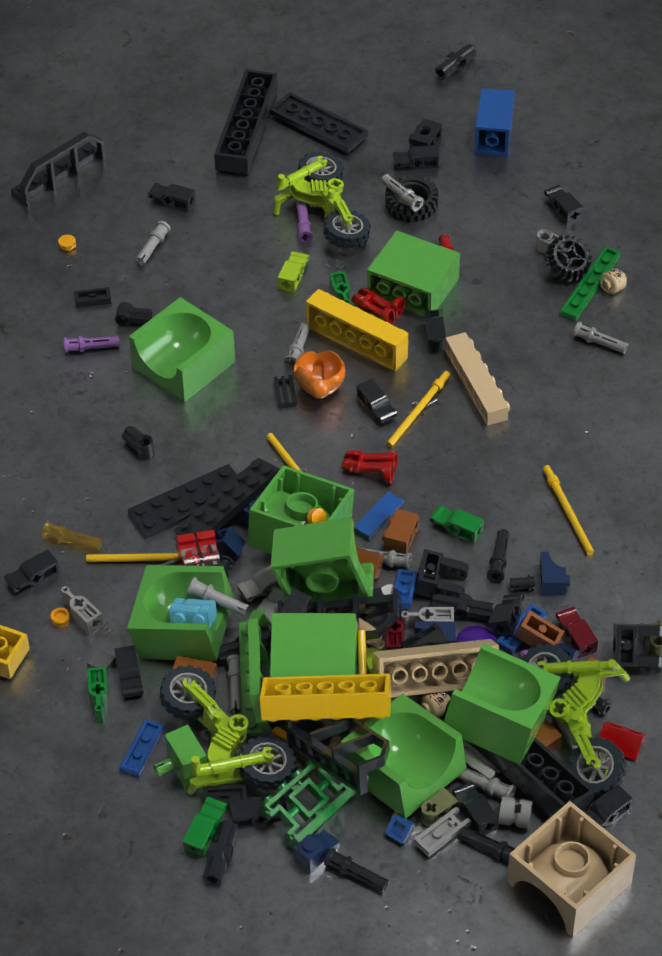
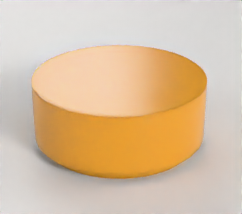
(67, 242)
(316, 515)
(60, 617)

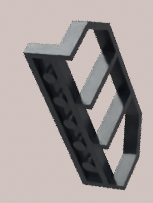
(34, 183)
(361, 605)
(331, 759)

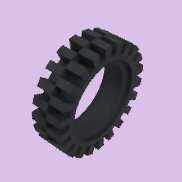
(417, 185)

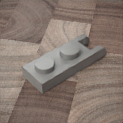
(440, 832)

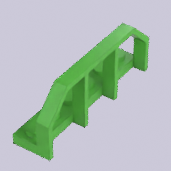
(251, 659)

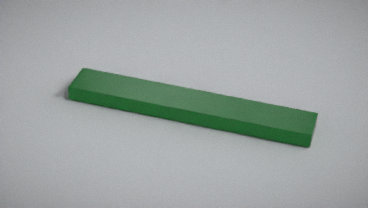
(589, 284)

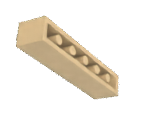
(477, 378)

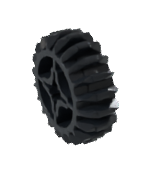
(560, 261)

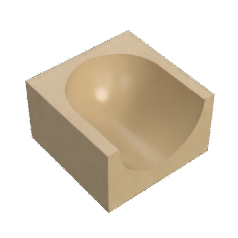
(573, 865)

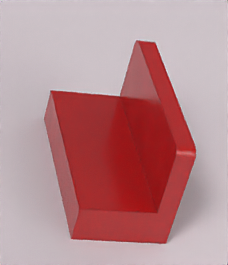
(626, 739)

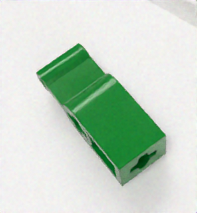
(341, 288)
(458, 523)
(98, 691)
(204, 826)

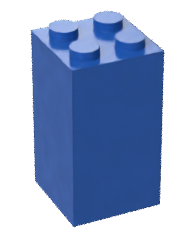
(494, 121)

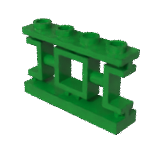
(319, 812)

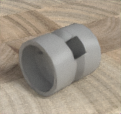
(509, 807)

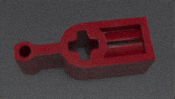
(577, 632)
(395, 635)

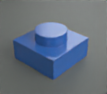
(399, 828)

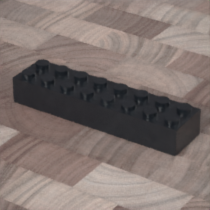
(246, 121)
(542, 778)

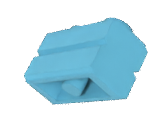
(193, 611)

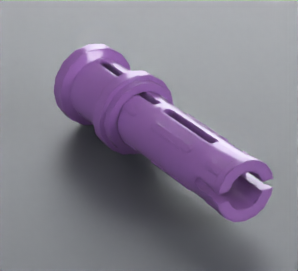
(304, 226)
(82, 343)

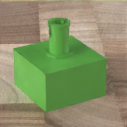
(180, 748)

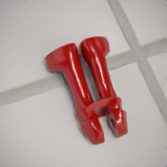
(366, 299)
(381, 463)

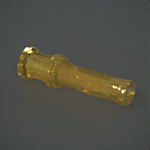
(63, 534)

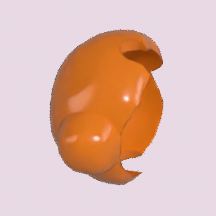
(319, 373)

